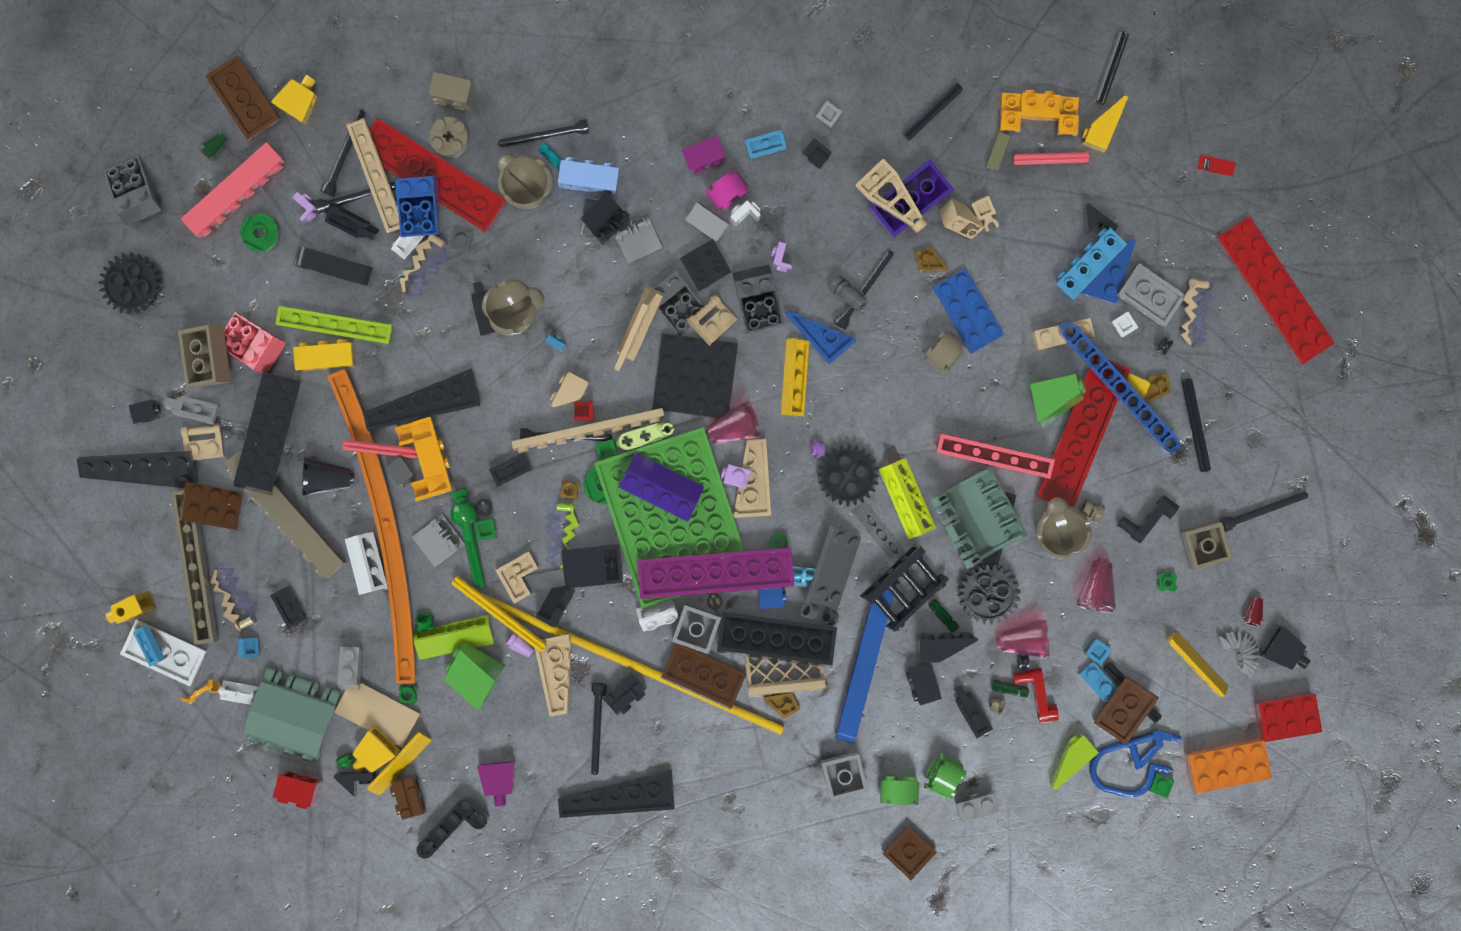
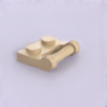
(715, 325)
(204, 448)

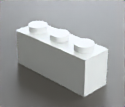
(366, 563)

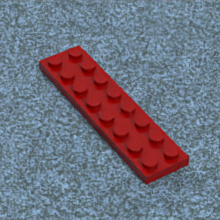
(456, 189)
(1275, 290)
(1081, 437)

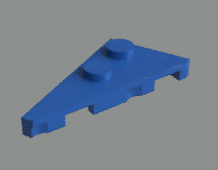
(1111, 278)
(824, 340)

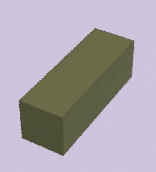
(998, 151)

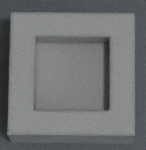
(828, 114)

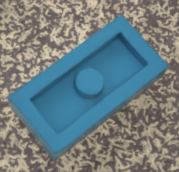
(765, 144)
(148, 645)
(1098, 681)

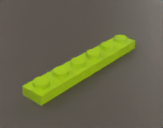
(334, 325)

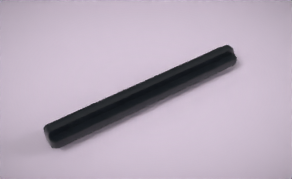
(1196, 425)

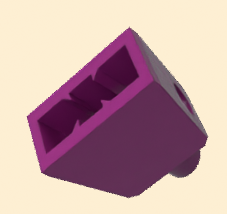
(497, 780)

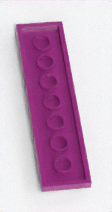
(715, 573)

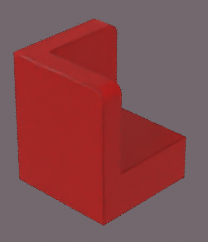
(584, 411)

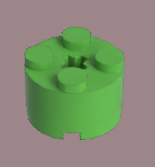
(944, 776)
(899, 791)

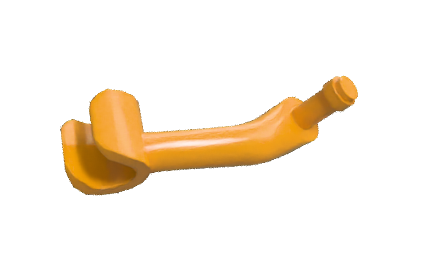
(213, 688)

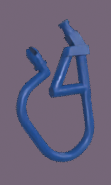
(1156, 735)

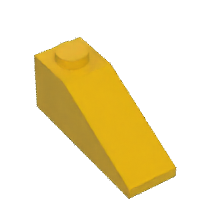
(1101, 131)

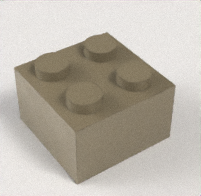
(451, 91)
(1206, 545)

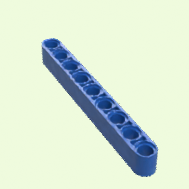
(1127, 390)
(863, 670)

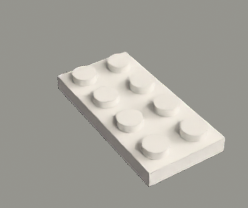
(181, 657)

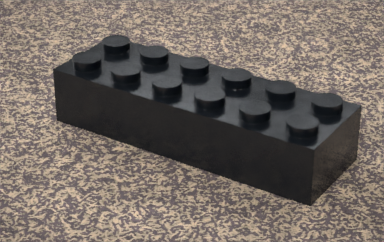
(267, 433)
(777, 639)

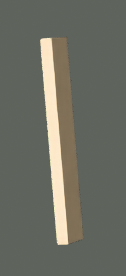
(375, 174)

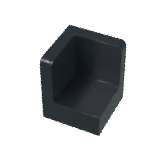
(816, 154)

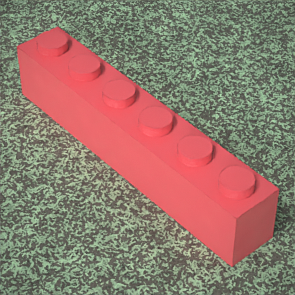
(233, 190)
(995, 455)

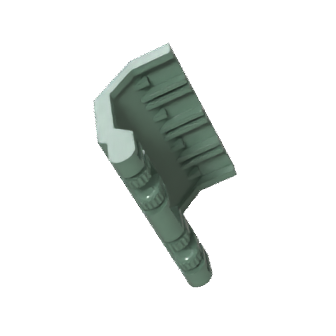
(979, 517)
(290, 716)

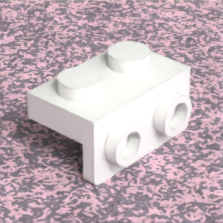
(741, 212)
(657, 615)

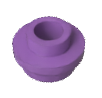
(817, 449)

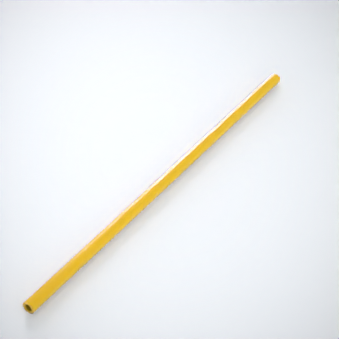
(629, 663)

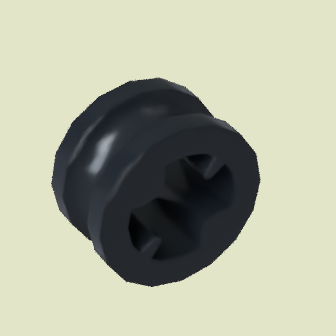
(1164, 346)
(487, 502)
(1023, 662)

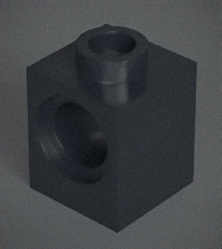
(145, 411)

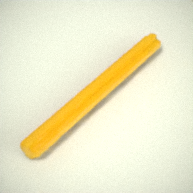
(499, 614)

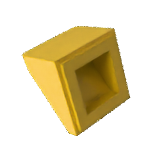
(1140, 385)

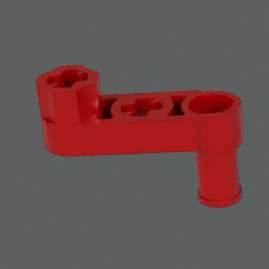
(1045, 712)

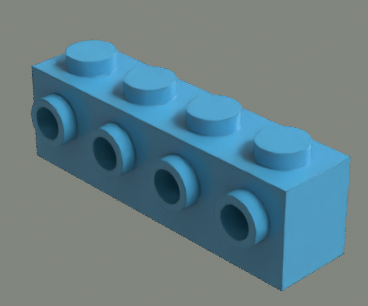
(1091, 263)

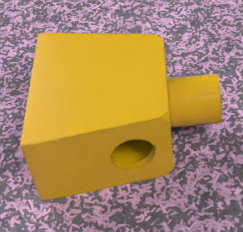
(297, 99)
(131, 608)
(374, 751)

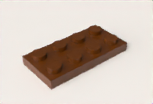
(242, 98)
(703, 676)

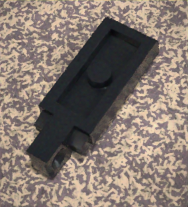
(350, 222)
(482, 320)
(972, 713)

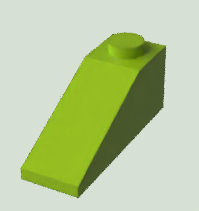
(1075, 756)

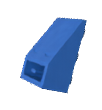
(418, 206)

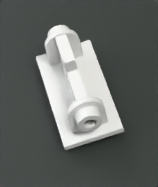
(404, 245)
(237, 692)

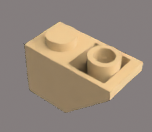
(960, 219)
(571, 390)

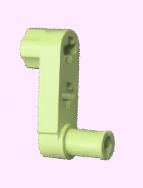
(655, 434)

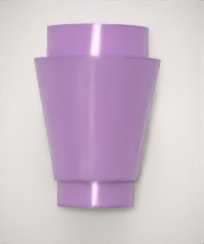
(519, 645)

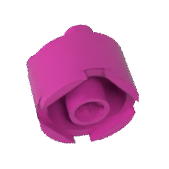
(726, 189)

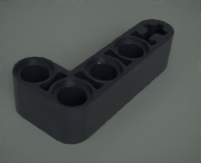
(332, 266)
(448, 829)

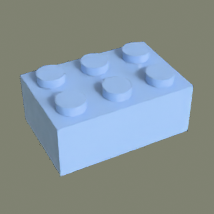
(588, 176)

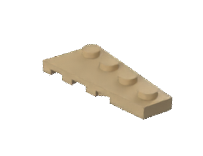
(755, 499)
(555, 671)

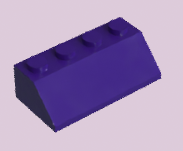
(926, 189)
(661, 487)

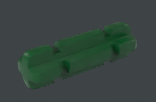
(943, 615)
(1010, 689)

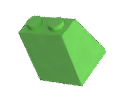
(1056, 397)
(473, 674)

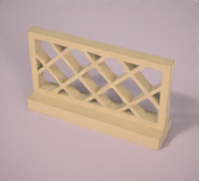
(639, 326)
(783, 687)

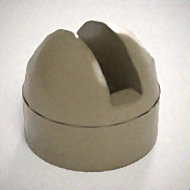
(718, 600)
(997, 706)

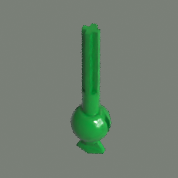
(464, 514)

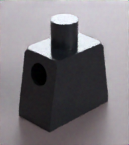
(1285, 649)

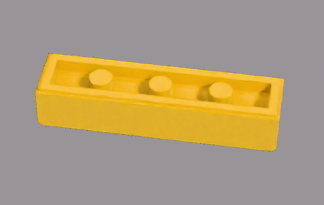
(795, 377)
(1198, 664)
(399, 763)

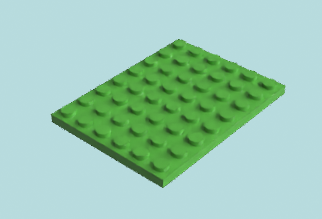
(655, 533)

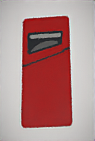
(1216, 165)

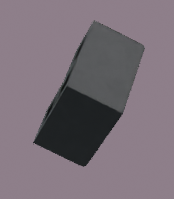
(555, 605)

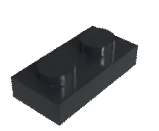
(510, 469)
(288, 607)

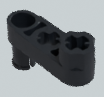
(1138, 533)

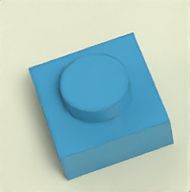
(556, 342)
(248, 647)
(1098, 651)

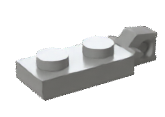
(193, 409)

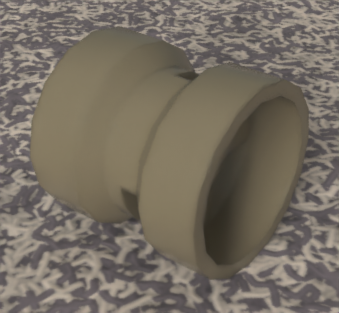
(1092, 510)

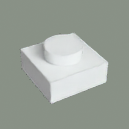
(1124, 324)

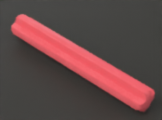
(1051, 158)
(377, 448)

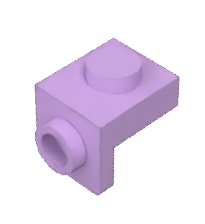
(305, 201)
(778, 252)
(735, 476)

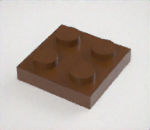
(909, 852)

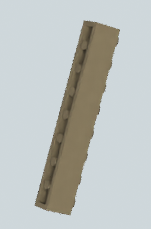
(295, 525)
(195, 576)

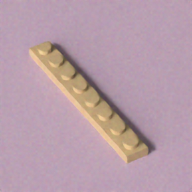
(596, 429)

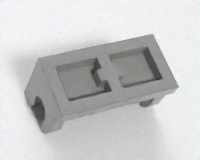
(707, 221)

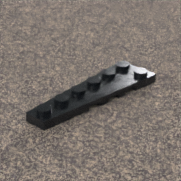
(440, 398)
(158, 469)
(632, 796)

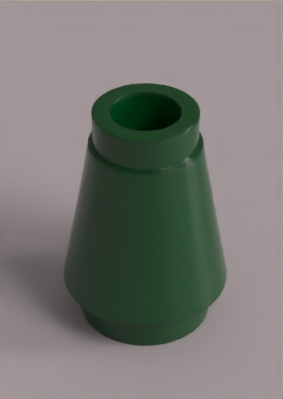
(213, 145)

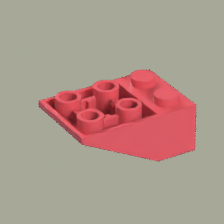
(251, 344)

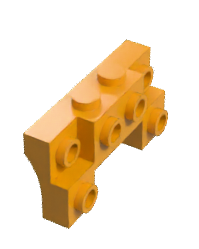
(1039, 107)
(430, 456)

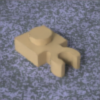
(983, 210)

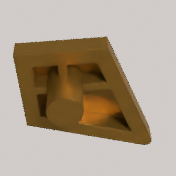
(929, 260)
(1158, 387)
(783, 704)

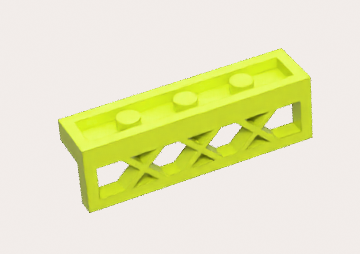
(904, 500)

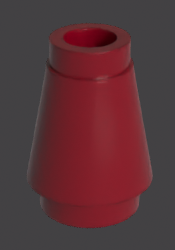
(1254, 613)

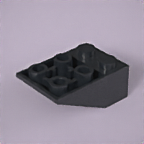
(758, 298)
(592, 566)
(936, 649)

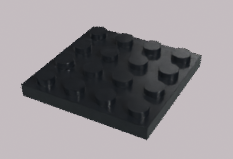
(694, 376)

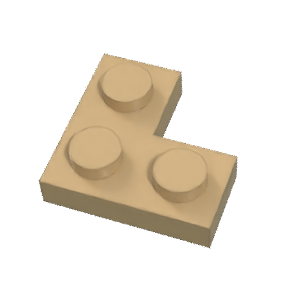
(512, 574)

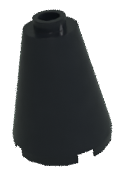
(324, 477)

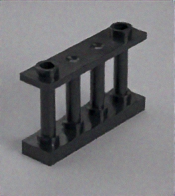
(887, 582)

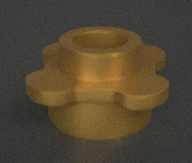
(565, 493)

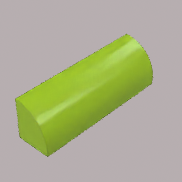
(447, 637)

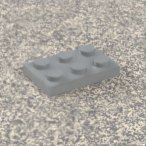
(1151, 295)

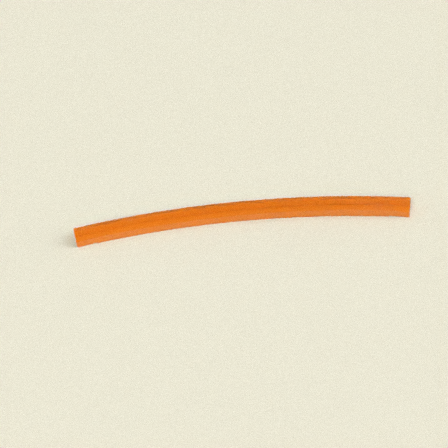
(386, 527)

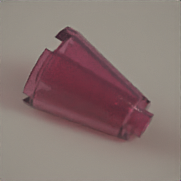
(734, 425)
(1098, 587)
(1026, 640)

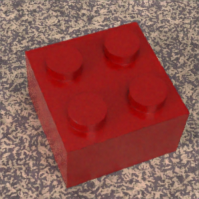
(297, 789)

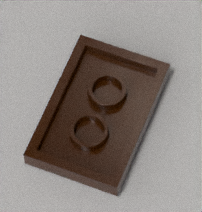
(210, 506)
(1126, 710)

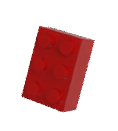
(1288, 717)

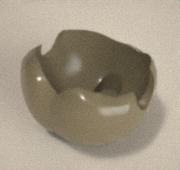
(524, 180)
(511, 306)
(1063, 529)

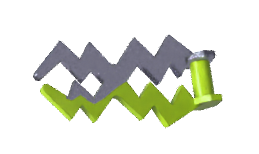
(560, 542)

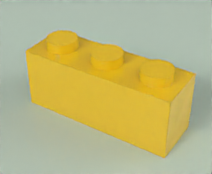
(324, 355)

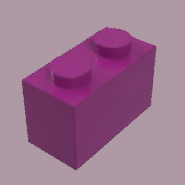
(704, 155)

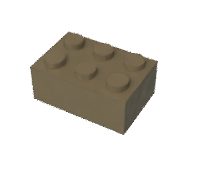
(204, 356)

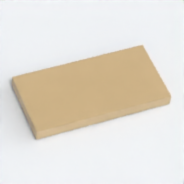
(371, 707)

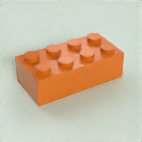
(1228, 765)

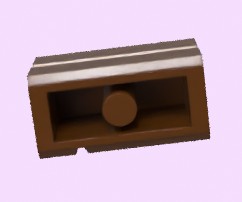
(408, 797)

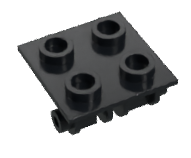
(605, 218)
(705, 265)

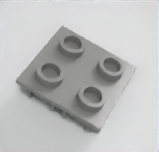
(637, 238)
(438, 540)

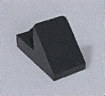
(1094, 216)
(349, 779)

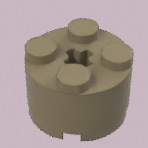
(441, 130)
(946, 352)

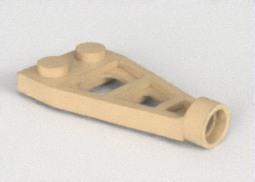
(875, 180)

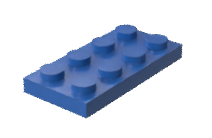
(968, 311)

